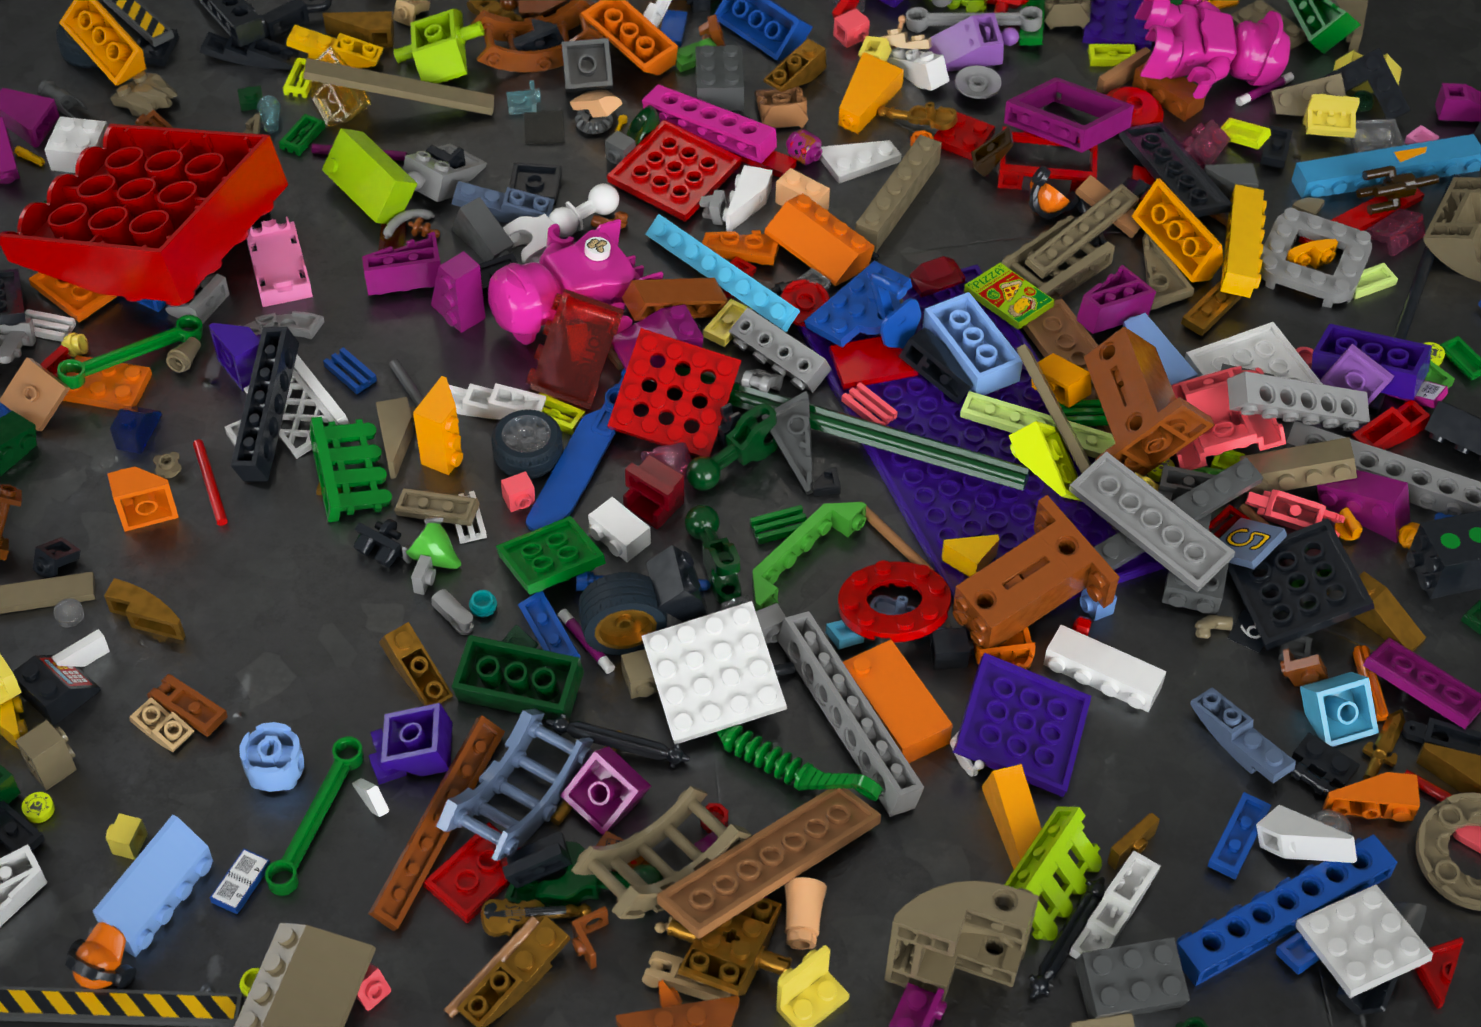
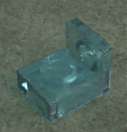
(523, 101)

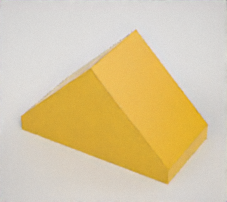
(970, 553)

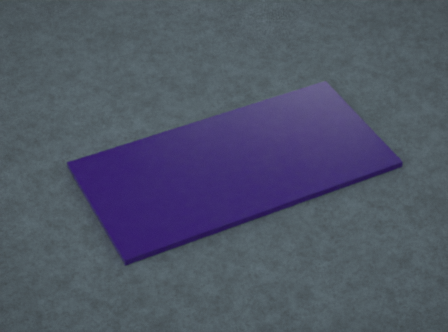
(950, 503)

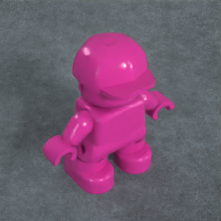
(1205, 46)
(525, 293)

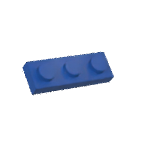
(547, 625)
(1238, 836)

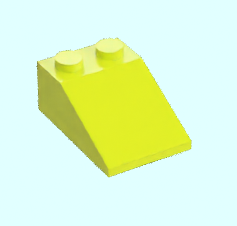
(1046, 455)

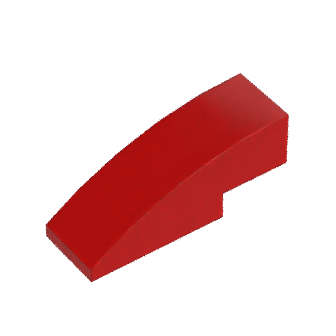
(1393, 426)

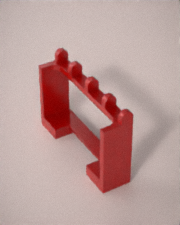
(1012, 176)

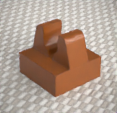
(713, 30)

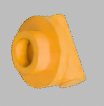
(1351, 528)

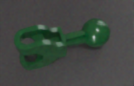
(743, 444)
(719, 555)
(576, 888)

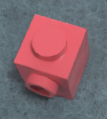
(851, 27)

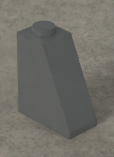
(481, 231)

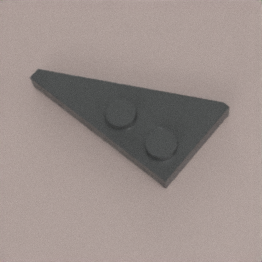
(794, 437)

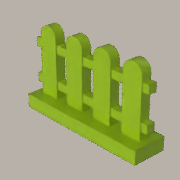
(1050, 854)

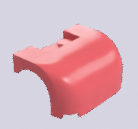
(1231, 428)

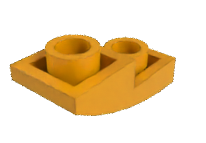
(1313, 253)

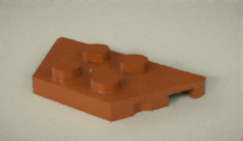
(705, 1013)

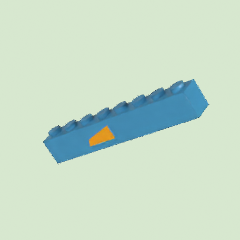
(1422, 159)

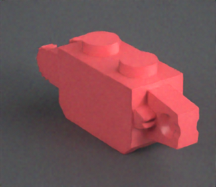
(1290, 510)

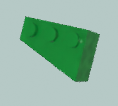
(1323, 22)

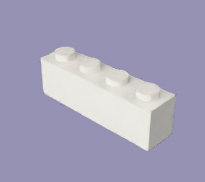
(1104, 668)

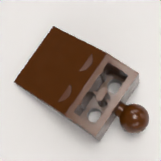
(534, 8)

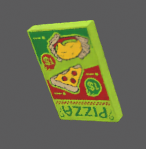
(1009, 295)

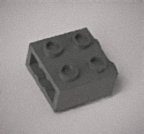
(1205, 600)

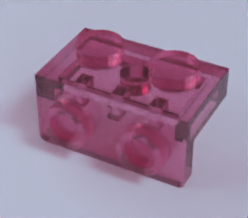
(1206, 142)

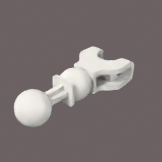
(533, 230)

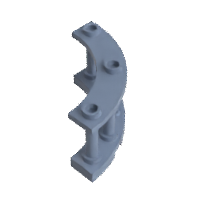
(462, 808)

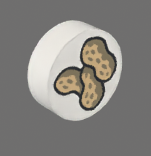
(597, 248)

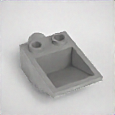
(436, 177)

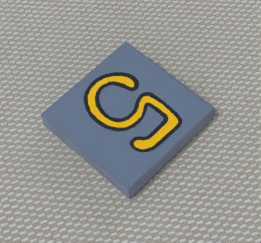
(1252, 541)

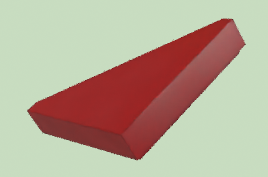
(1439, 971)

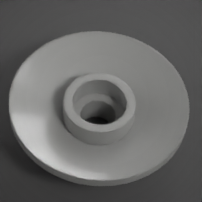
(978, 82)

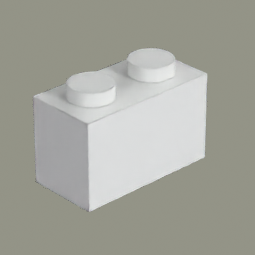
(619, 529)

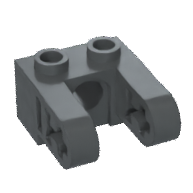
(1178, 481)

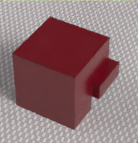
(653, 491)

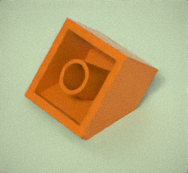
(141, 498)

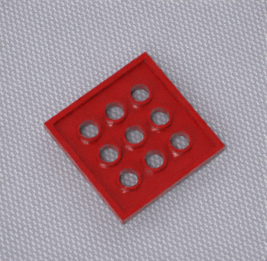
(671, 158)
(675, 353)

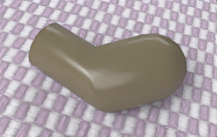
(1212, 622)

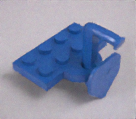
(869, 306)

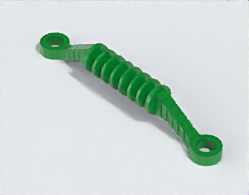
(805, 778)

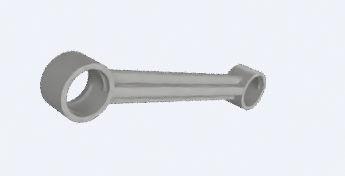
(950, 19)

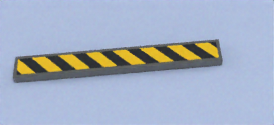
(142, 20)
(119, 1006)

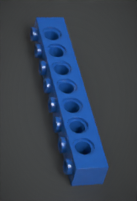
(1202, 964)

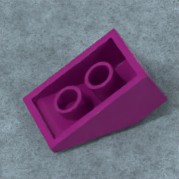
(669, 321)

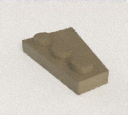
(1295, 98)

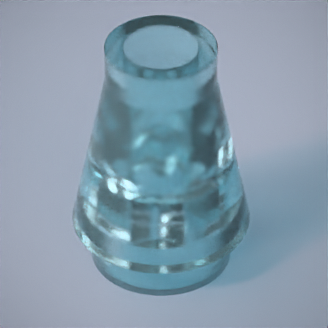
(269, 111)

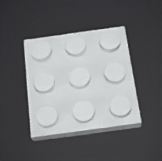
(1363, 940)

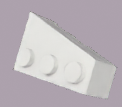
(19, 881)

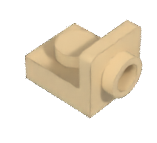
(406, 10)

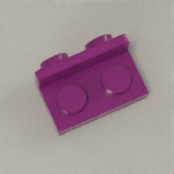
(919, 1007)

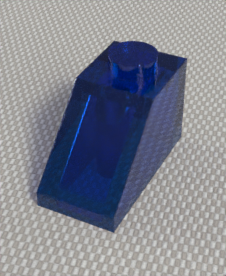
(134, 428)

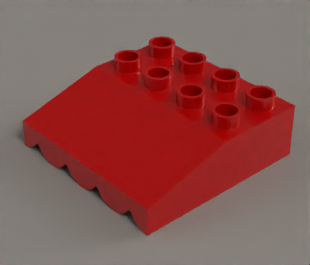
(149, 211)

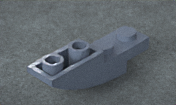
(506, 205)
(1239, 738)

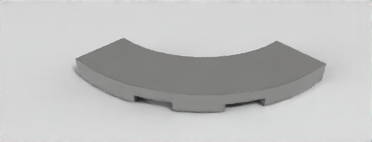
(300, 323)

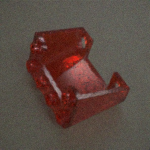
(574, 348)

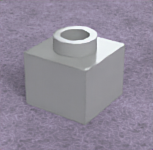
(770, 621)

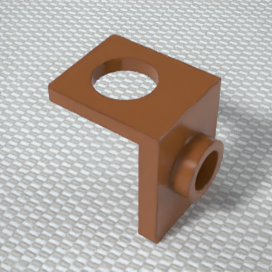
(580, 930)

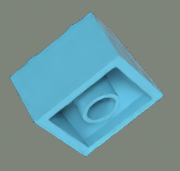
(1340, 708)

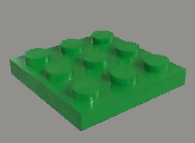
(550, 555)

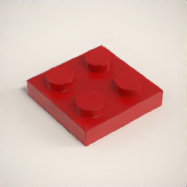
(965, 135)

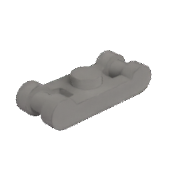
(762, 380)

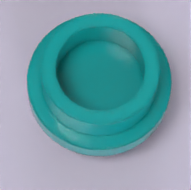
(482, 603)

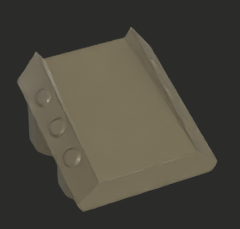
(1067, 13)

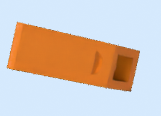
(1381, 796)

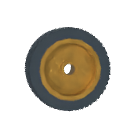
(620, 611)

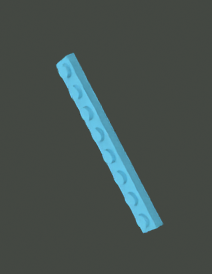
(726, 274)

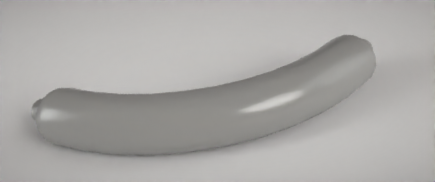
(404, 216)

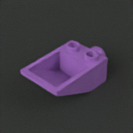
(973, 42)

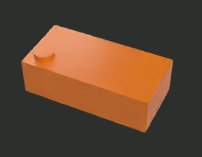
(900, 700)

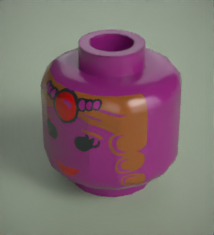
(804, 147)

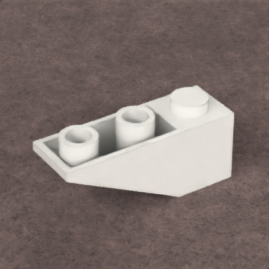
(920, 68)
(750, 195)
(1303, 838)

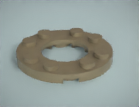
(1433, 851)

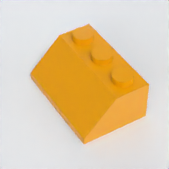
(438, 429)

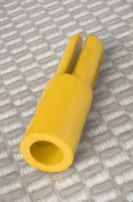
(29, 156)

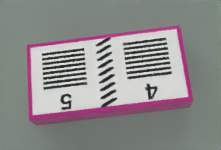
(1429, 394)

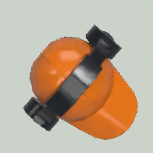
(1046, 199)
(98, 959)

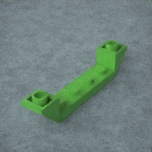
(841, 516)

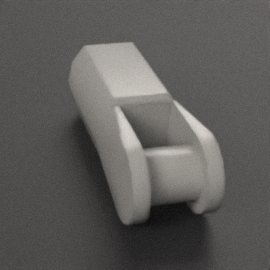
(453, 612)

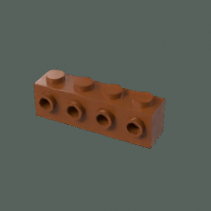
(700, 295)

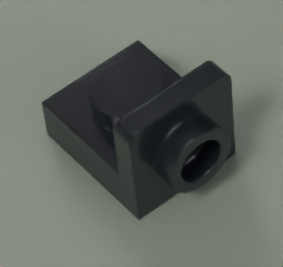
(455, 159)
(54, 555)

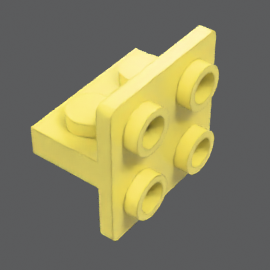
(1331, 115)

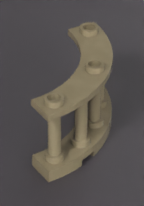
(640, 896)

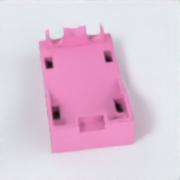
(278, 263)

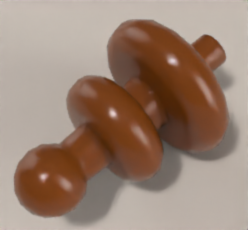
(424, 229)

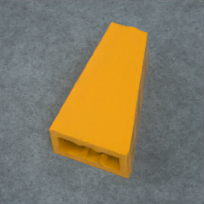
(871, 86)
(1012, 810)

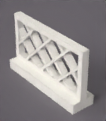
(318, 397)

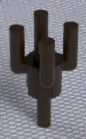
(1393, 187)

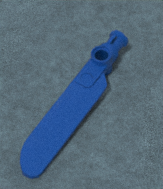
(575, 465)

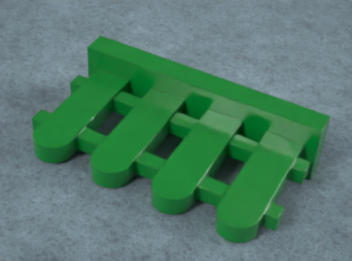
(339, 456)

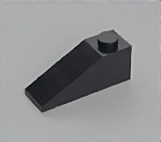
(936, 364)

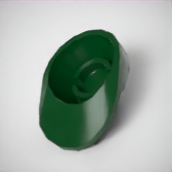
(643, 123)

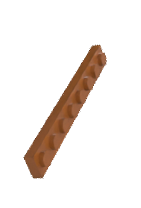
(427, 838)

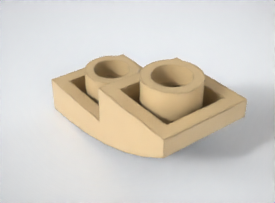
(900, 39)
(160, 725)

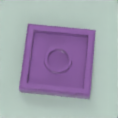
(1358, 372)

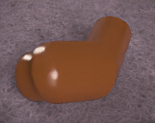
(597, 220)

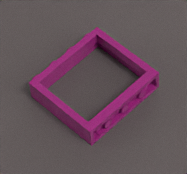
(1025, 114)

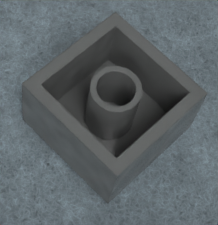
(587, 65)

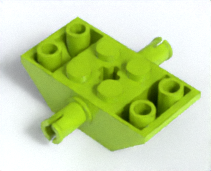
(439, 46)

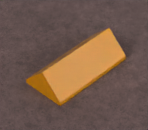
(104, 40)

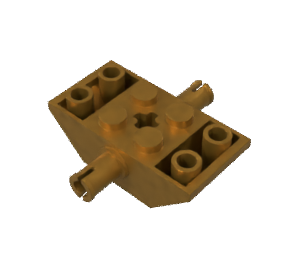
(734, 950)

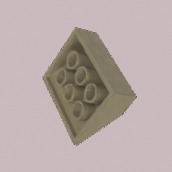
(306, 979)

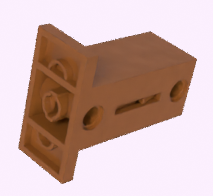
(1140, 403)
(1032, 580)

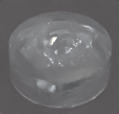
(68, 612)

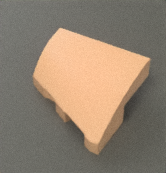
(598, 102)

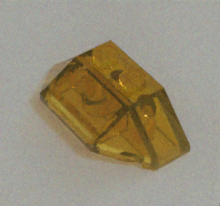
(336, 102)

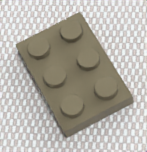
(1258, 10)

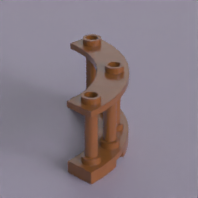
(505, 30)

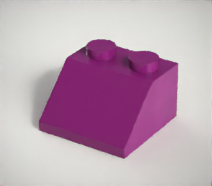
(605, 790)

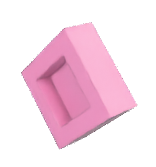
(1420, 135)

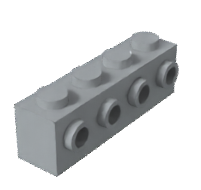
(780, 350)

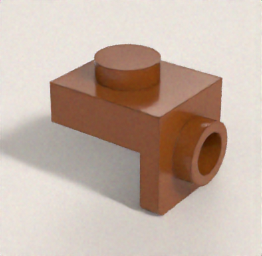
(1303, 670)

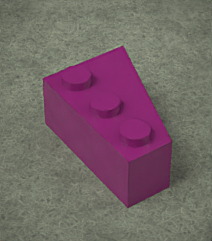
(403, 267)
(459, 292)
(1115, 301)
(1373, 500)

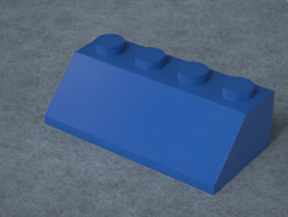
(764, 25)

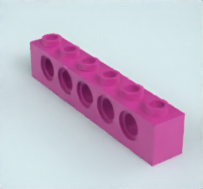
(714, 123)

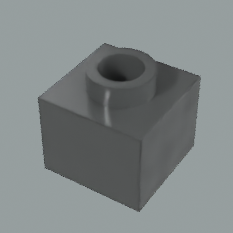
(618, 147)

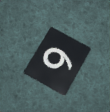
(1246, 633)

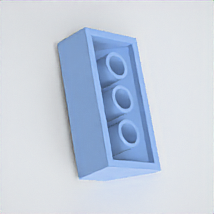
(155, 884)

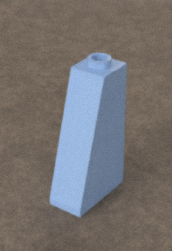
(1173, 362)

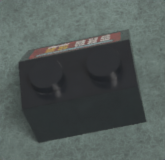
(53, 688)

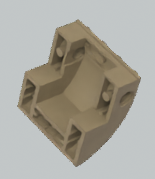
(1456, 228)
(955, 929)

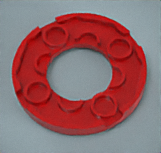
(900, 628)

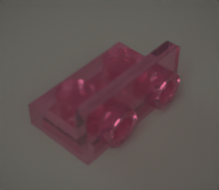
(1399, 230)

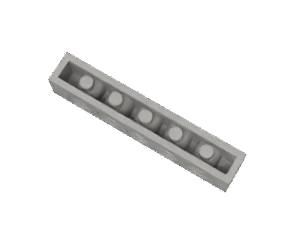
(1298, 401)

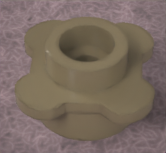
(167, 465)

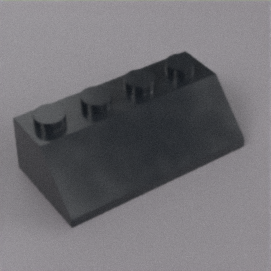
(1456, 426)

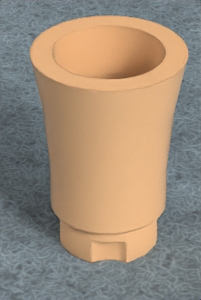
(803, 911)

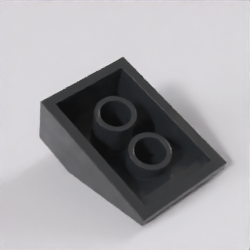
(677, 584)

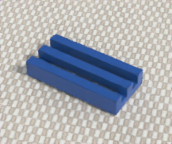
(343, 359)

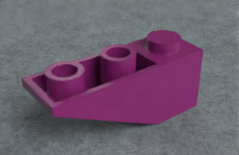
(1458, 103)

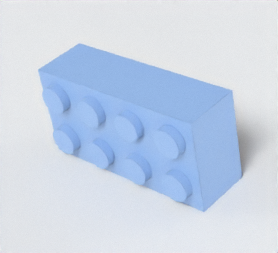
(974, 343)

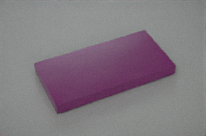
(1425, 682)

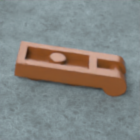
(188, 705)

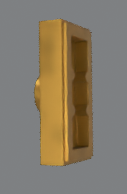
(1134, 840)

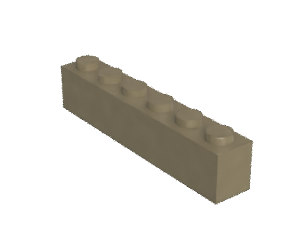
(899, 191)

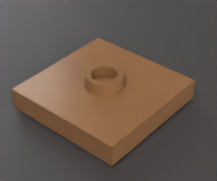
(34, 393)

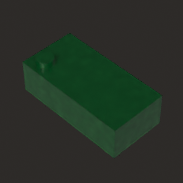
(517, 678)

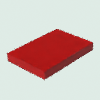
(868, 363)
(469, 878)

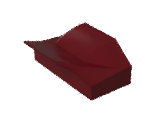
(936, 276)

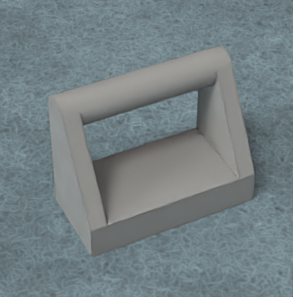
(206, 302)

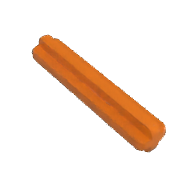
(1360, 655)

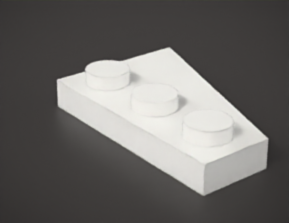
(858, 159)

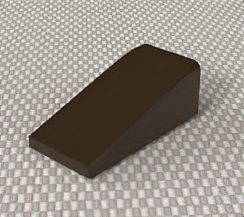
(992, 151)

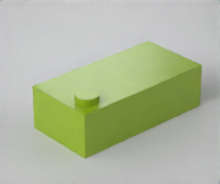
(368, 176)

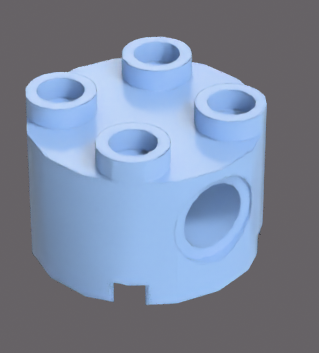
(272, 757)

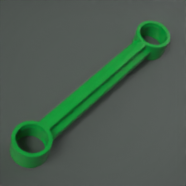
(129, 351)
(314, 816)

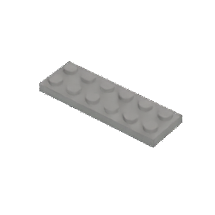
(1152, 521)

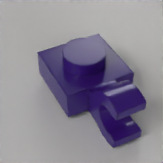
(382, 773)

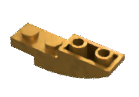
(515, 976)

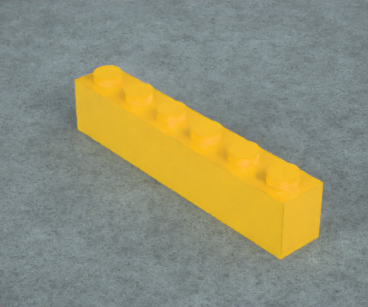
(1244, 241)

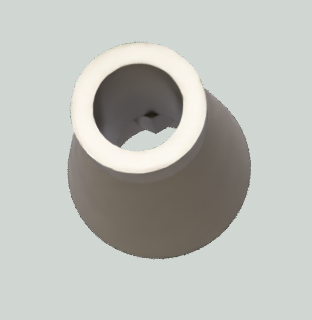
(182, 356)

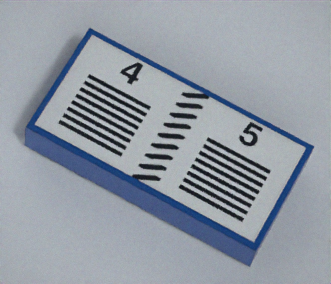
(240, 881)

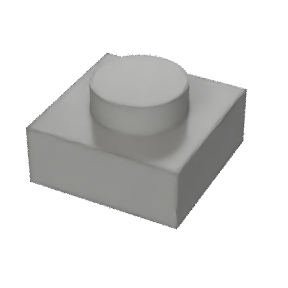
(423, 575)

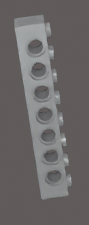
(1427, 484)
(850, 713)

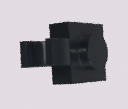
(728, 425)

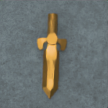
(1385, 744)

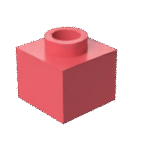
(518, 491)

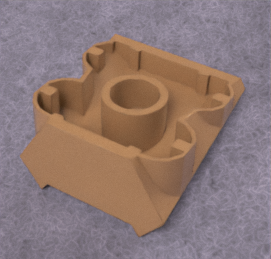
(782, 108)

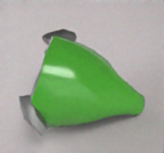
(435, 543)

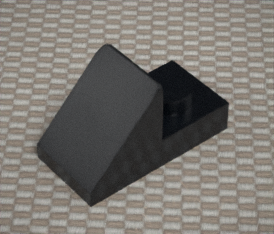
(542, 37)

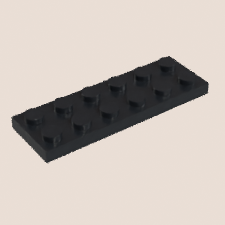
(1171, 163)

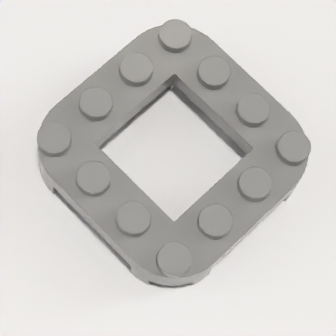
(1330, 288)

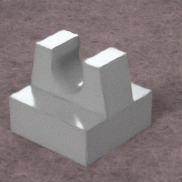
(714, 206)

